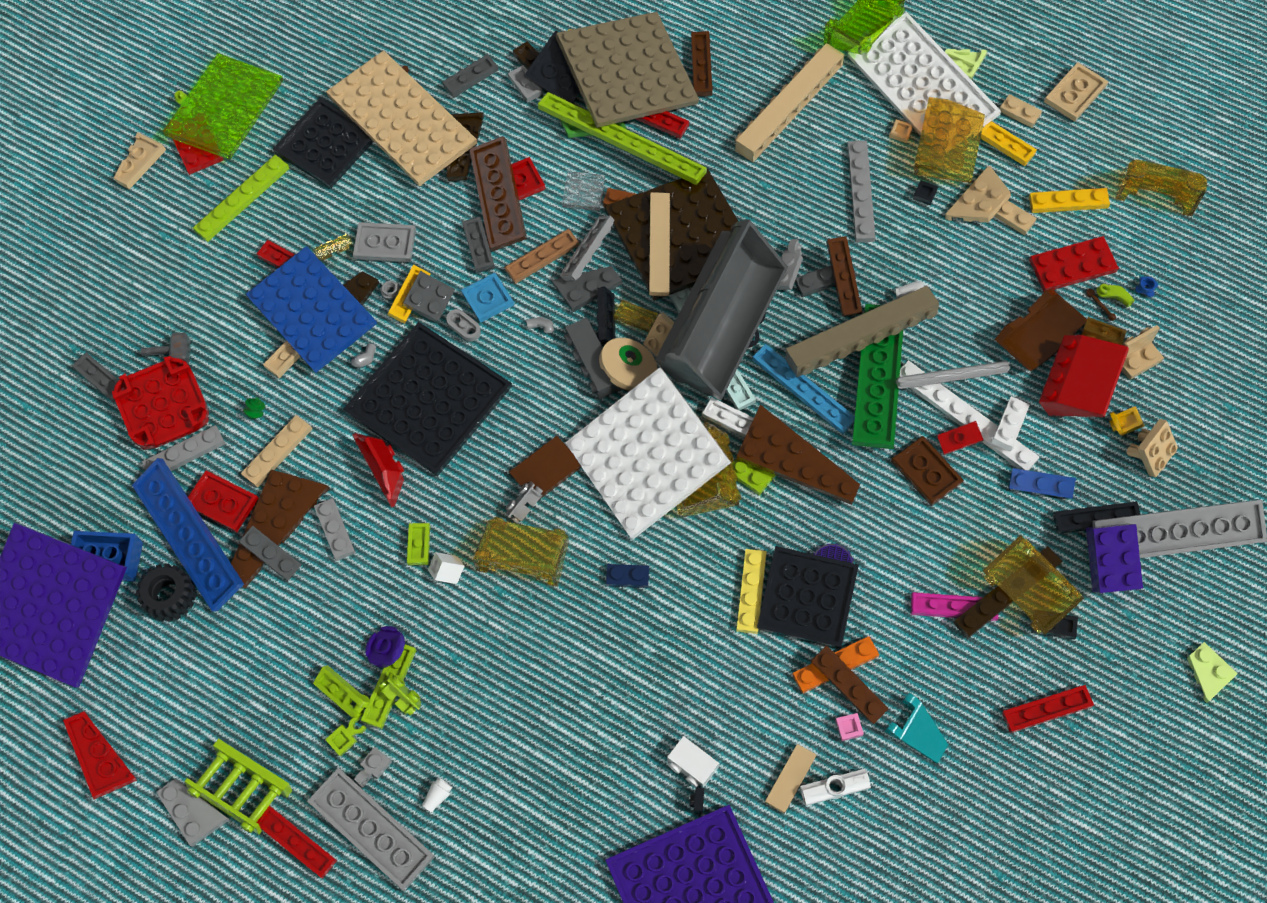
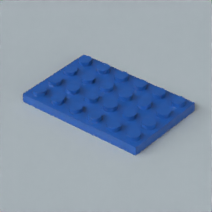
(311, 309)

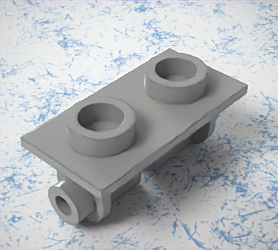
(517, 507)

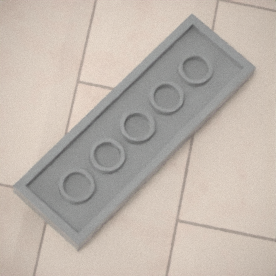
(371, 829)

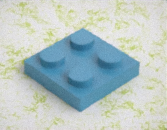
(487, 297)

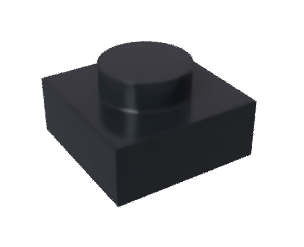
(925, 192)
(697, 800)

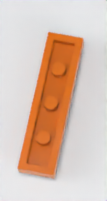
(852, 656)

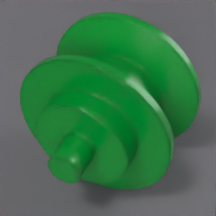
(254, 408)

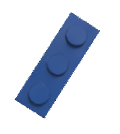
(1042, 483)

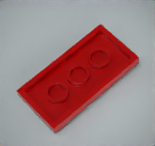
(1073, 264)

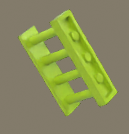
(242, 764)

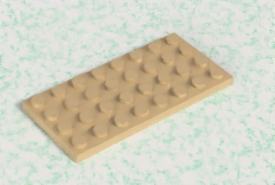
(401, 118)

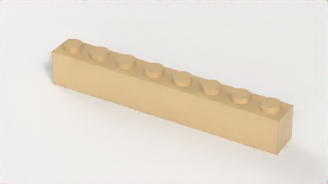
(789, 102)

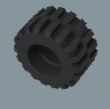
(155, 581)

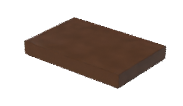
(547, 466)
(927, 470)

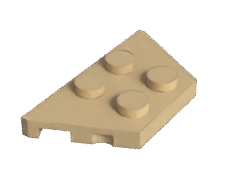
(981, 199)

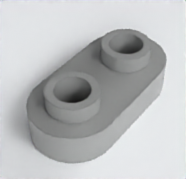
(464, 326)

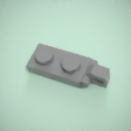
(793, 259)

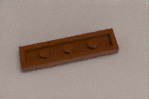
(701, 63)
(844, 276)
(849, 685)

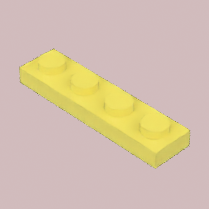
(751, 591)

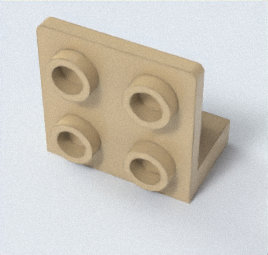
(1141, 353)

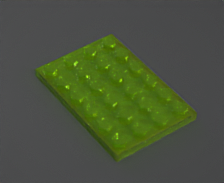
(223, 106)

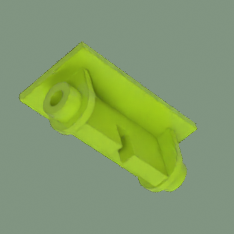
(407, 698)

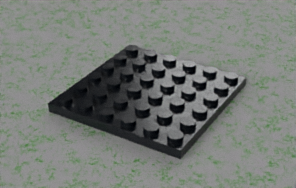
(427, 398)

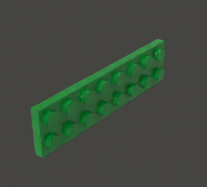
(878, 392)

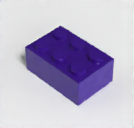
(1114, 558)

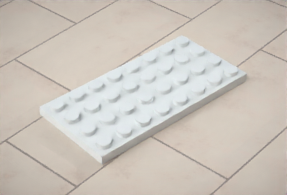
(913, 67)

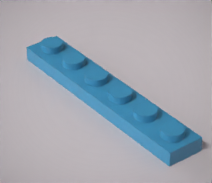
(804, 389)

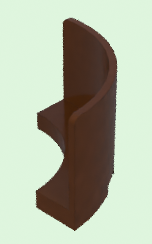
(1040, 333)

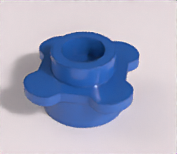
(1150, 283)

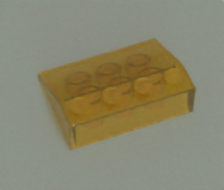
(949, 141)

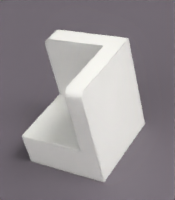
(446, 568)

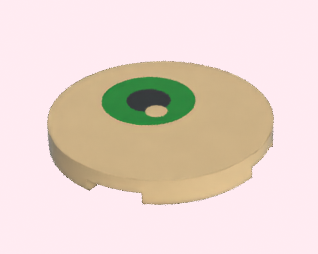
(626, 362)

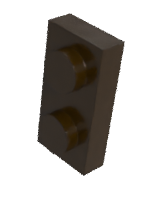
(525, 54)

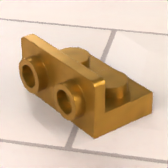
(1103, 331)

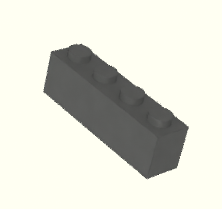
(587, 351)

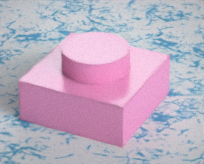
(849, 727)

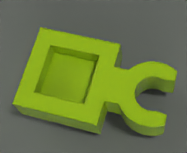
(343, 738)

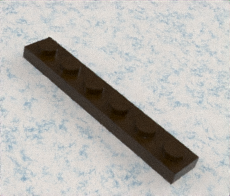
(992, 604)

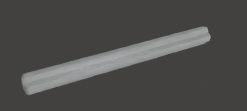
(952, 374)

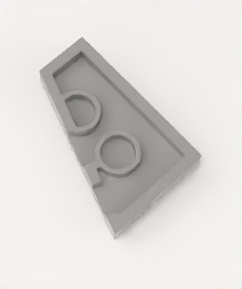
(192, 815)

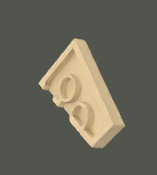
(140, 159)

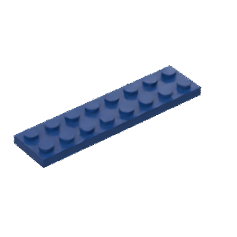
(187, 535)

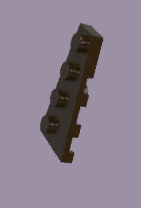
(459, 168)

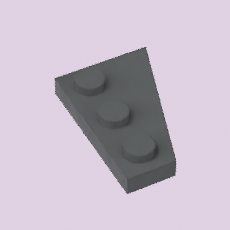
(584, 289)

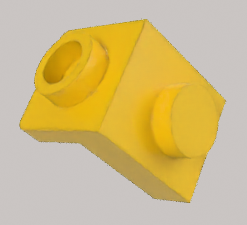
(1126, 421)

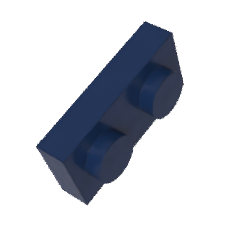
(627, 576)

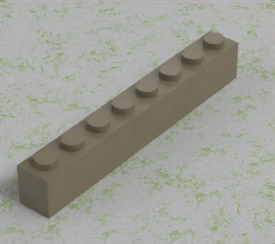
(862, 331)

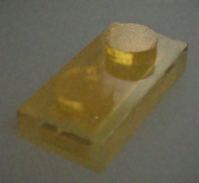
(341, 243)
(635, 316)

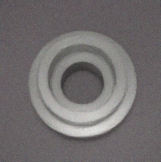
(390, 285)

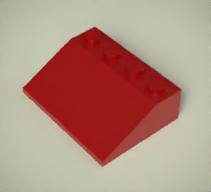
(1083, 377)

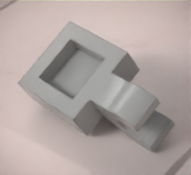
(374, 765)

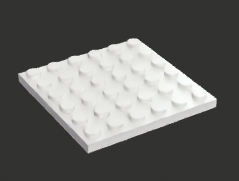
(647, 453)

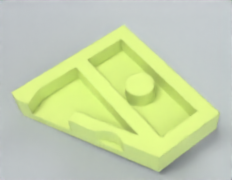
(966, 60)
(1210, 671)

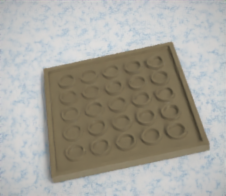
(627, 69)

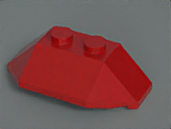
(381, 463)

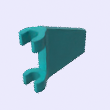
(919, 731)

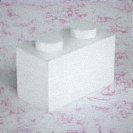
(692, 762)

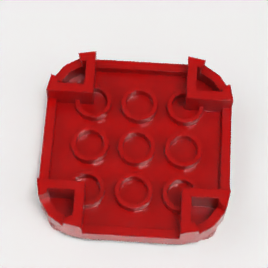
(161, 403)

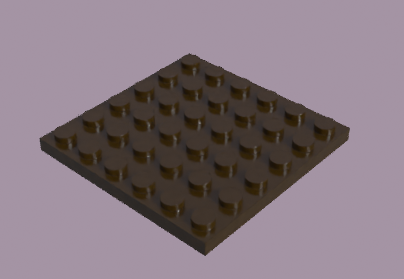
(696, 223)

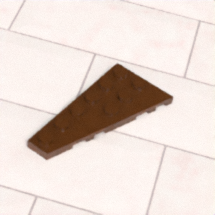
(786, 454)
(277, 515)

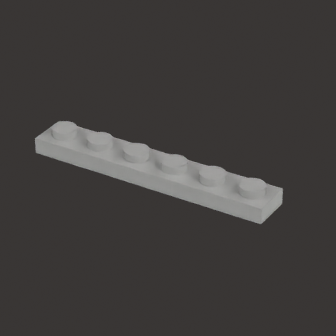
(861, 191)

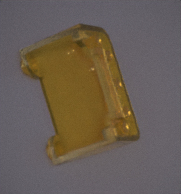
(1184, 184)
(522, 550)
(1033, 584)

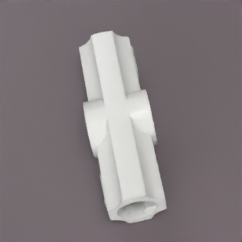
(821, 791)

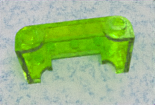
(862, 25)

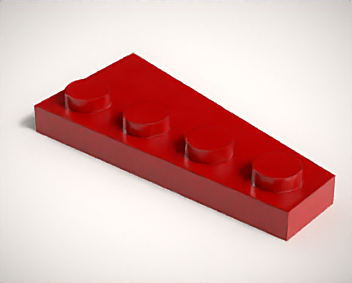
(98, 760)

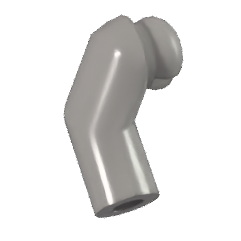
(540, 322)
(365, 358)

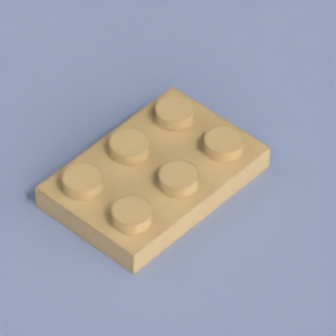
(1076, 91)

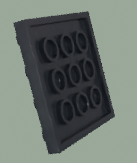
(324, 143)
(808, 597)

